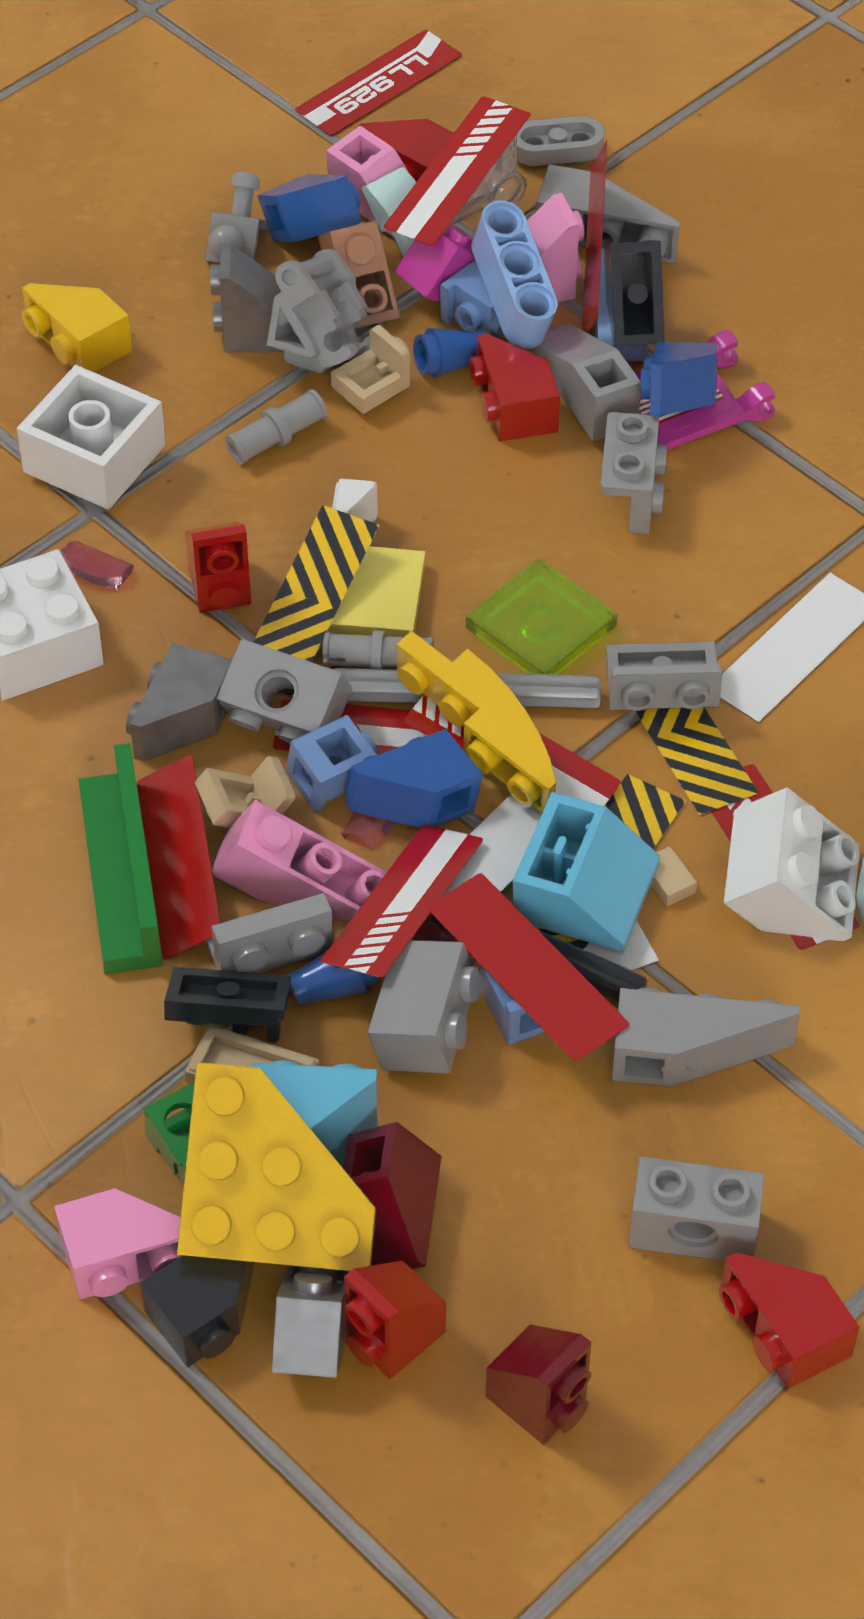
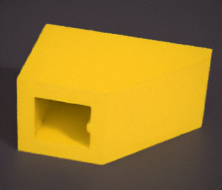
(77, 323)

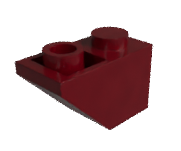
(401, 1182)
(542, 1380)

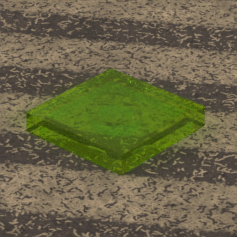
(541, 620)

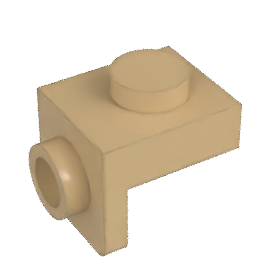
(375, 373)
(230, 794)

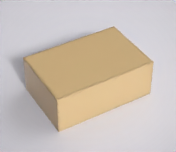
(672, 878)

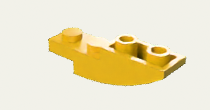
(495, 724)

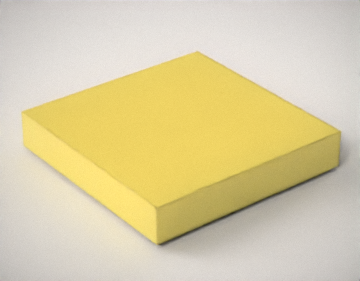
(382, 594)

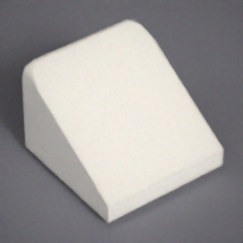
(357, 498)

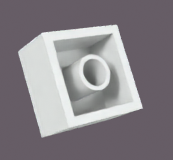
(91, 436)
(44, 626)

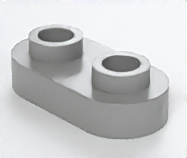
(559, 141)

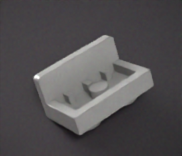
(630, 465)
(663, 675)
(273, 936)

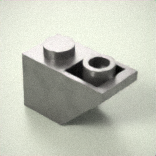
(245, 302)
(178, 703)
(310, 1322)

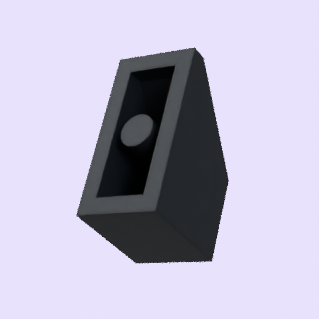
(634, 292)
(198, 1304)

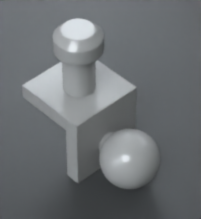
(238, 226)

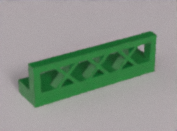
(120, 868)

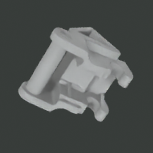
(319, 317)

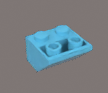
(584, 873)
(328, 1099)

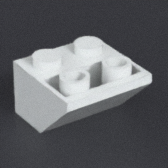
(791, 869)

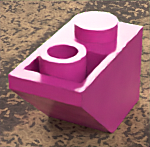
(430, 266)

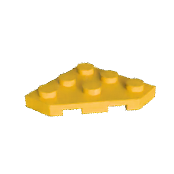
(265, 1181)

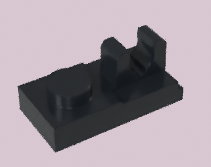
(228, 997)

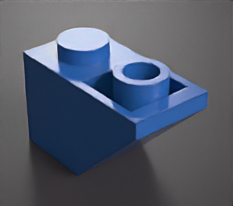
(310, 207)
(680, 377)
(416, 783)

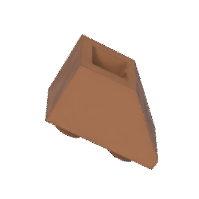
(365, 256)

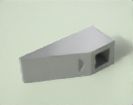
(624, 215)
(590, 377)
(691, 1036)

